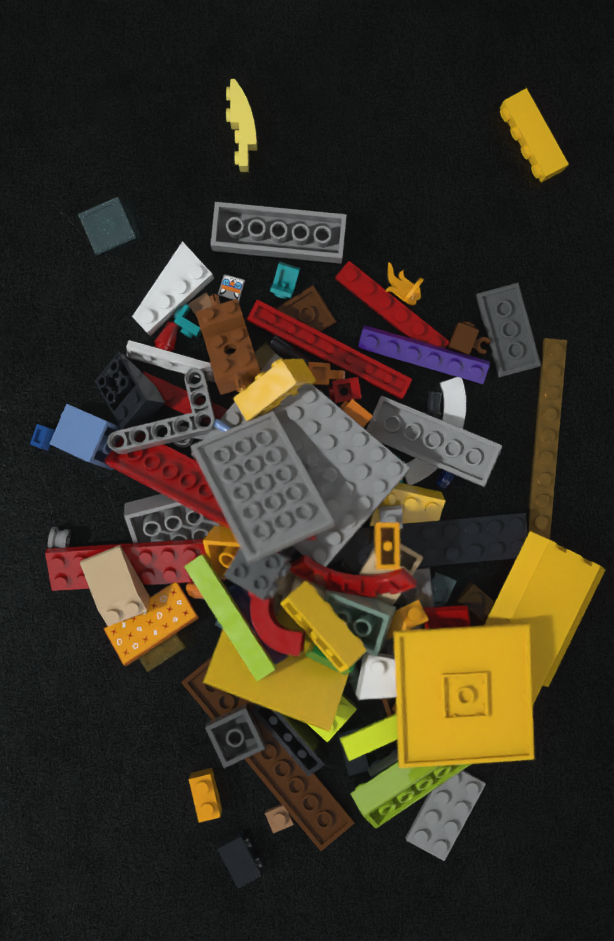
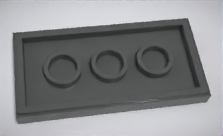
(508, 330)

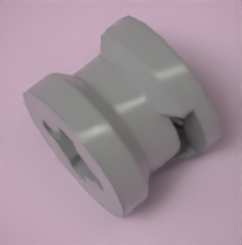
(59, 538)

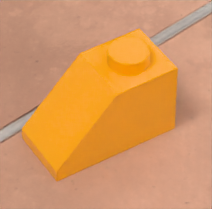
(407, 618)

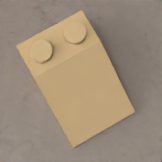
(115, 586)

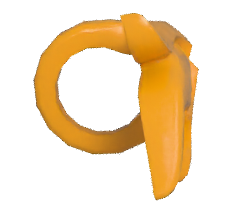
(404, 288)

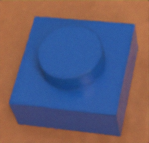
(42, 437)

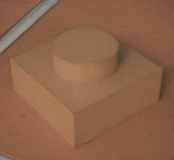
(278, 818)

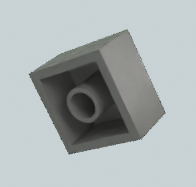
(235, 735)

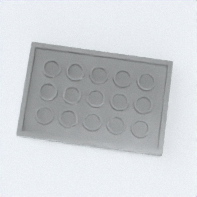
(262, 487)

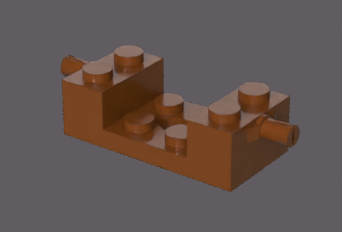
(225, 330)

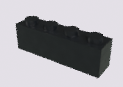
(294, 738)

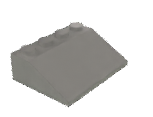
(164, 519)

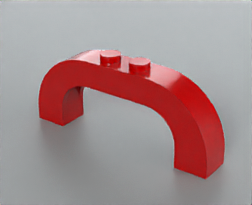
(271, 630)

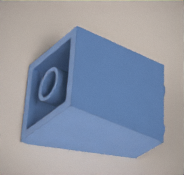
(84, 435)

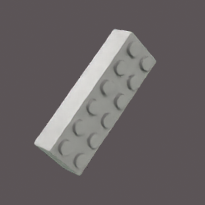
(278, 232)

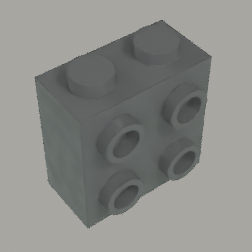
(260, 576)

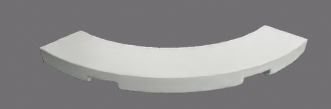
(454, 413)

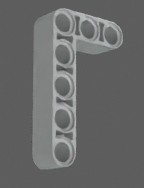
(172, 424)

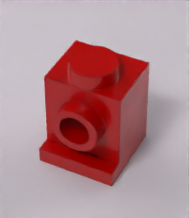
(350, 384)

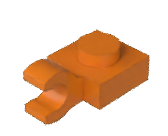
(323, 374)

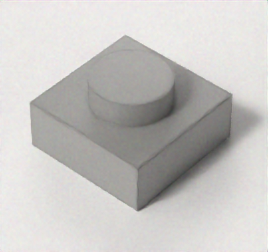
(391, 514)

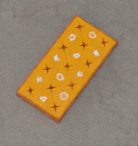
(166, 615)

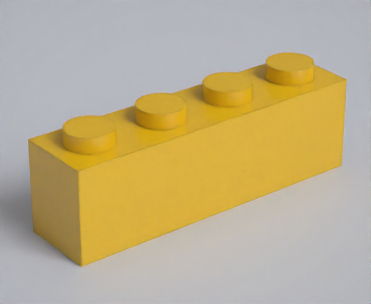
(533, 135)
(323, 626)

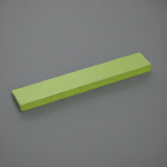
(230, 617)

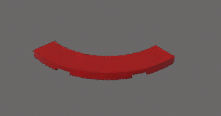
(358, 585)

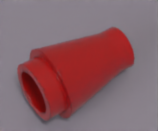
(167, 338)

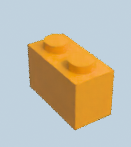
(386, 546)
(205, 795)

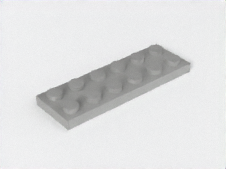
(434, 441)

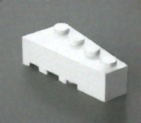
(175, 286)
(376, 677)

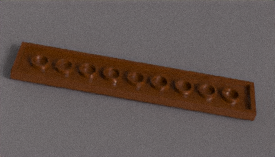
(301, 795)

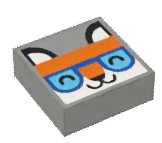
(231, 287)

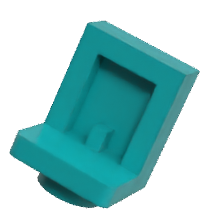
(285, 280)
(188, 328)

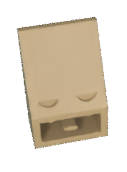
(408, 560)

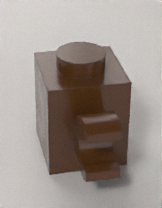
(464, 339)

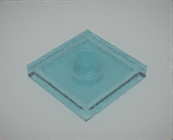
(107, 226)

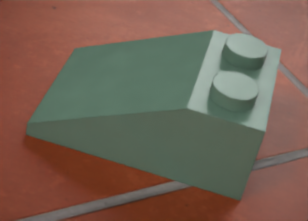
(365, 618)

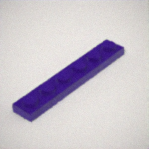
(423, 354)

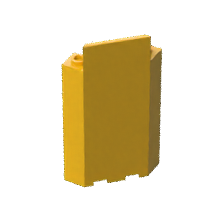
(551, 593)

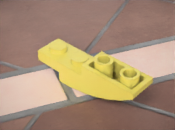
(241, 118)

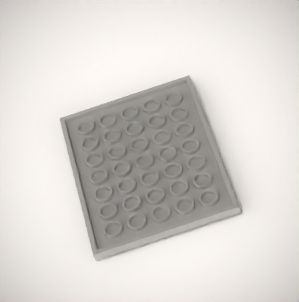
(341, 459)

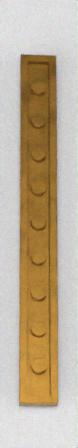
(546, 437)

